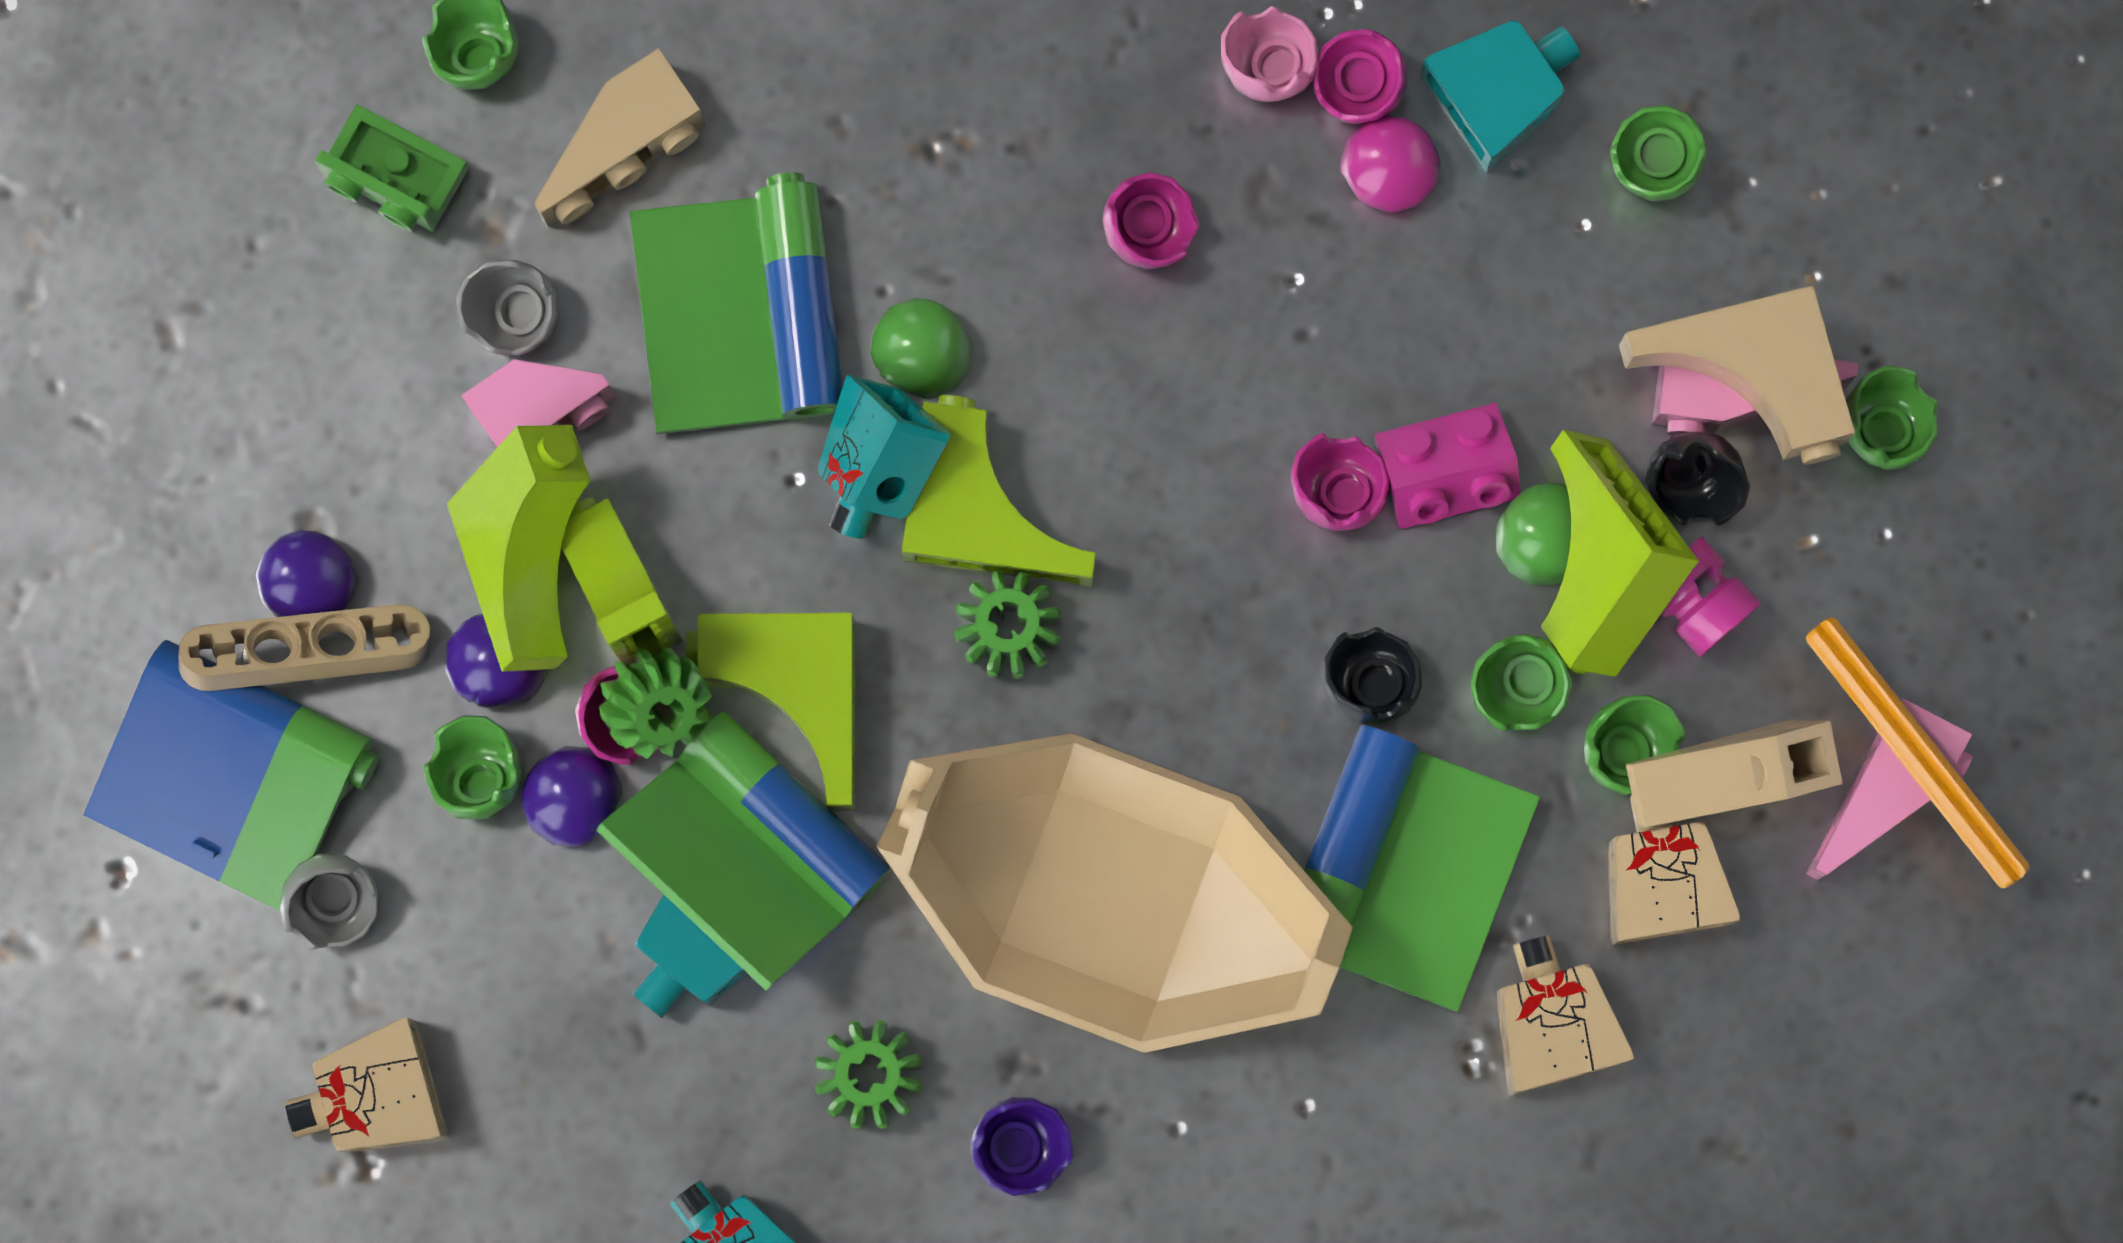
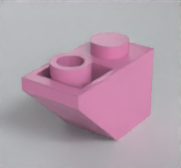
(537, 396)

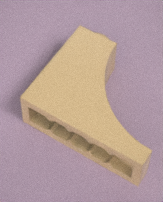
(1770, 355)

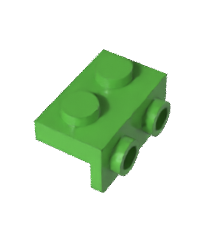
(392, 168)

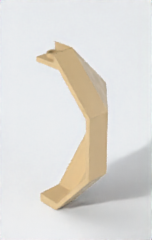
(1112, 892)

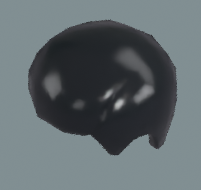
(1698, 478)
(1372, 676)

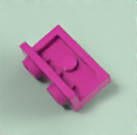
(1449, 465)

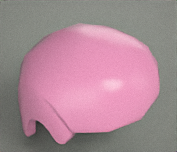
(1269, 54)

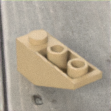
(626, 127)
(1735, 772)

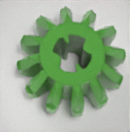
(1028, 617)
(655, 702)
(857, 1055)

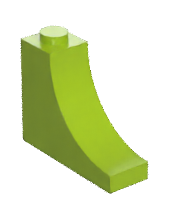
(968, 519)
(512, 536)
(1620, 559)
(616, 582)
(800, 668)

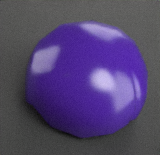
(305, 575)
(477, 673)
(570, 795)
(1021, 1146)

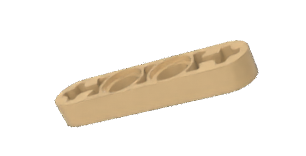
(302, 636)

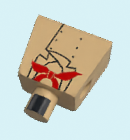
(1666, 883)
(1555, 1021)
(373, 1093)

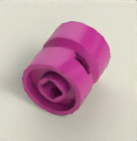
(1709, 602)

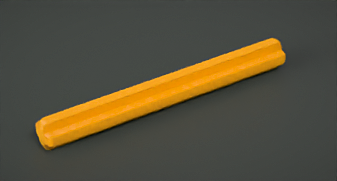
(1917, 752)

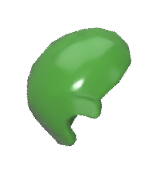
(471, 42)
(1659, 153)
(921, 348)
(1891, 418)
(1536, 534)
(1521, 683)
(1626, 733)
(473, 768)

